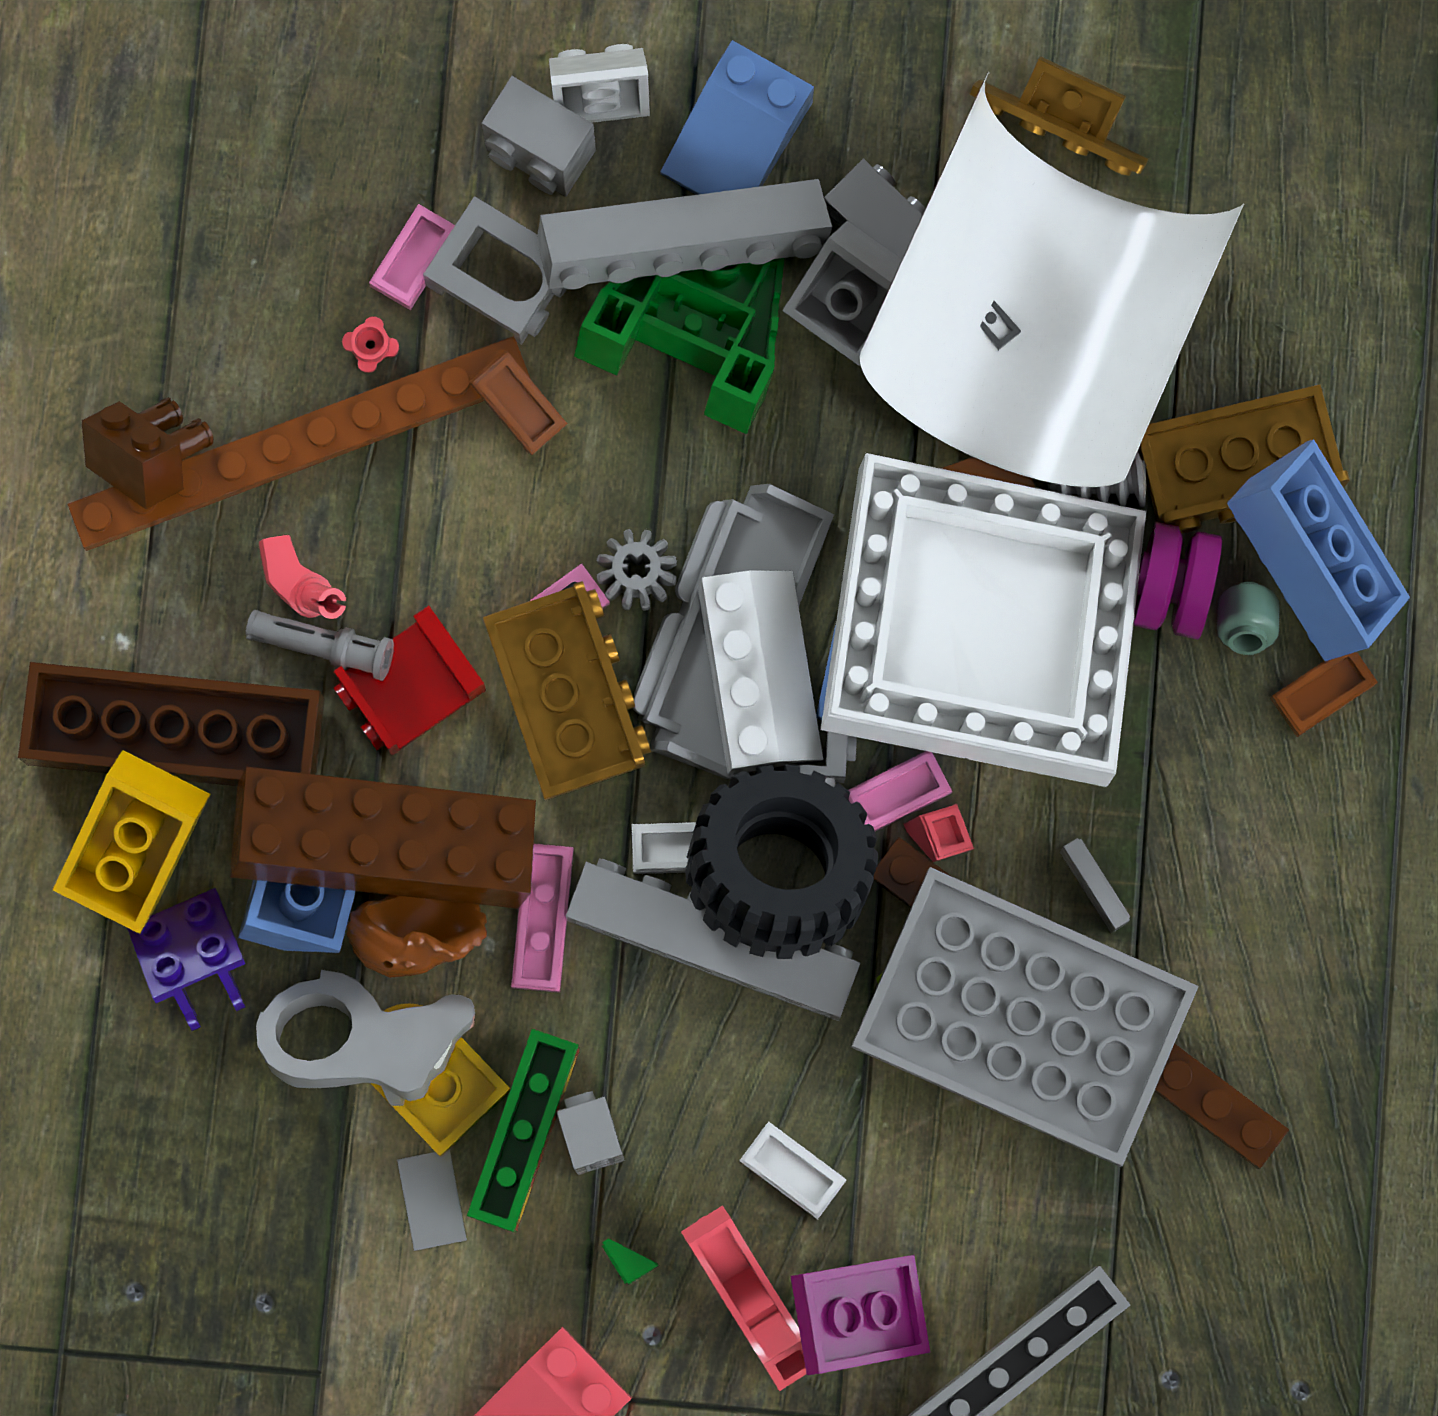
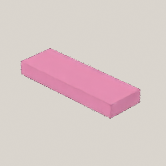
(543, 921)

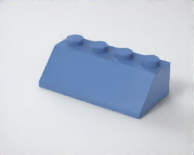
(1319, 552)

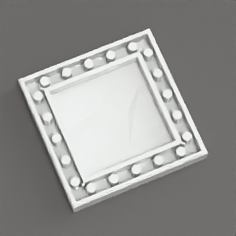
(985, 621)

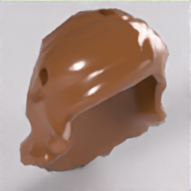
(413, 934)

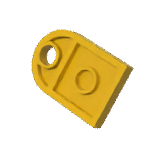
(454, 1097)

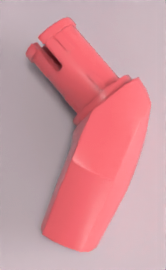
(295, 584)

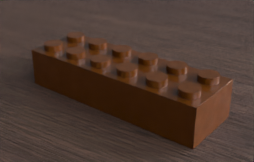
(176, 723)
(383, 838)

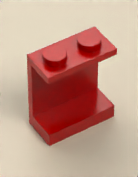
(421, 689)

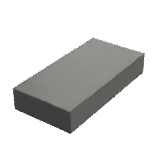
(1095, 885)

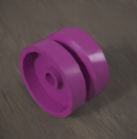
(1170, 579)

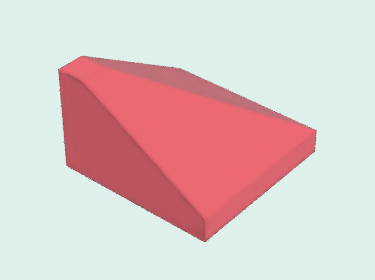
(940, 833)

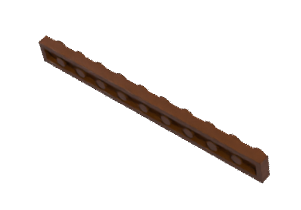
(1184, 1079)

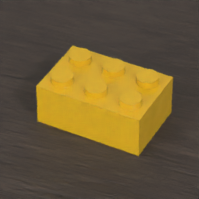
(131, 841)

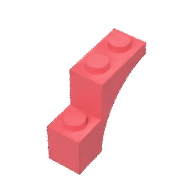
(748, 1295)

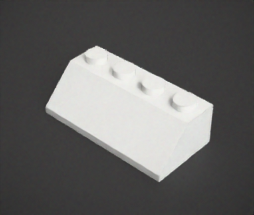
(759, 670)

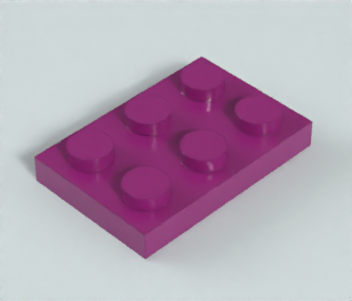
(860, 1314)

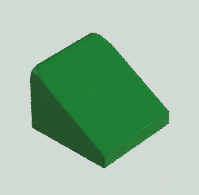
(628, 1263)

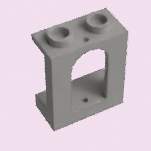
(445, 272)

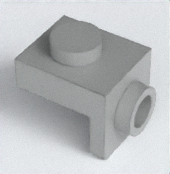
(838, 751)

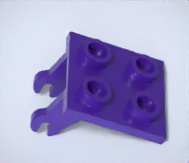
(186, 947)

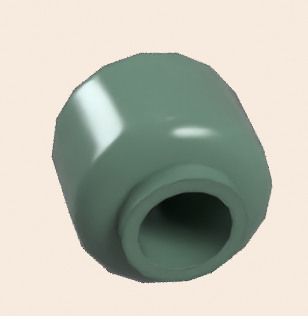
(1248, 618)

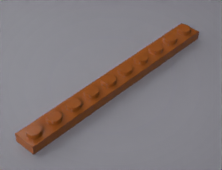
(295, 445)

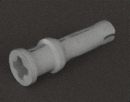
(340, 647)

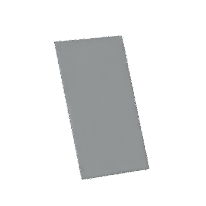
(431, 1200)

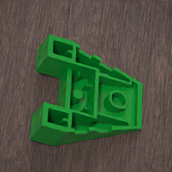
(703, 317)

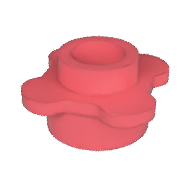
(370, 331)

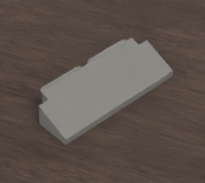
(676, 684)

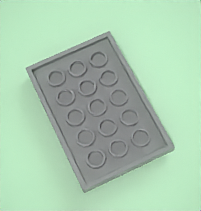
(1025, 1017)

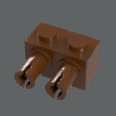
(137, 453)

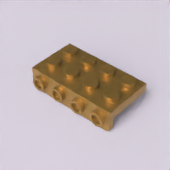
(1207, 456)
(567, 690)

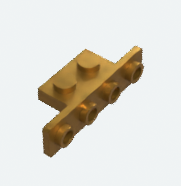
(1069, 108)

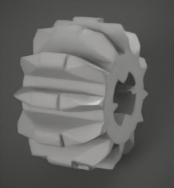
(637, 554)

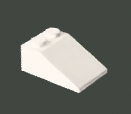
(602, 84)

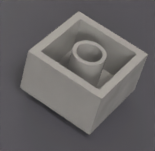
(538, 137)
(844, 289)

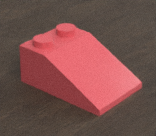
(559, 1382)

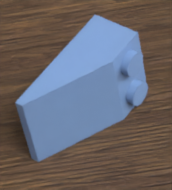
(738, 124)

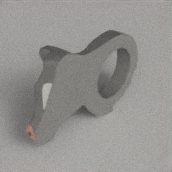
(391, 1048)

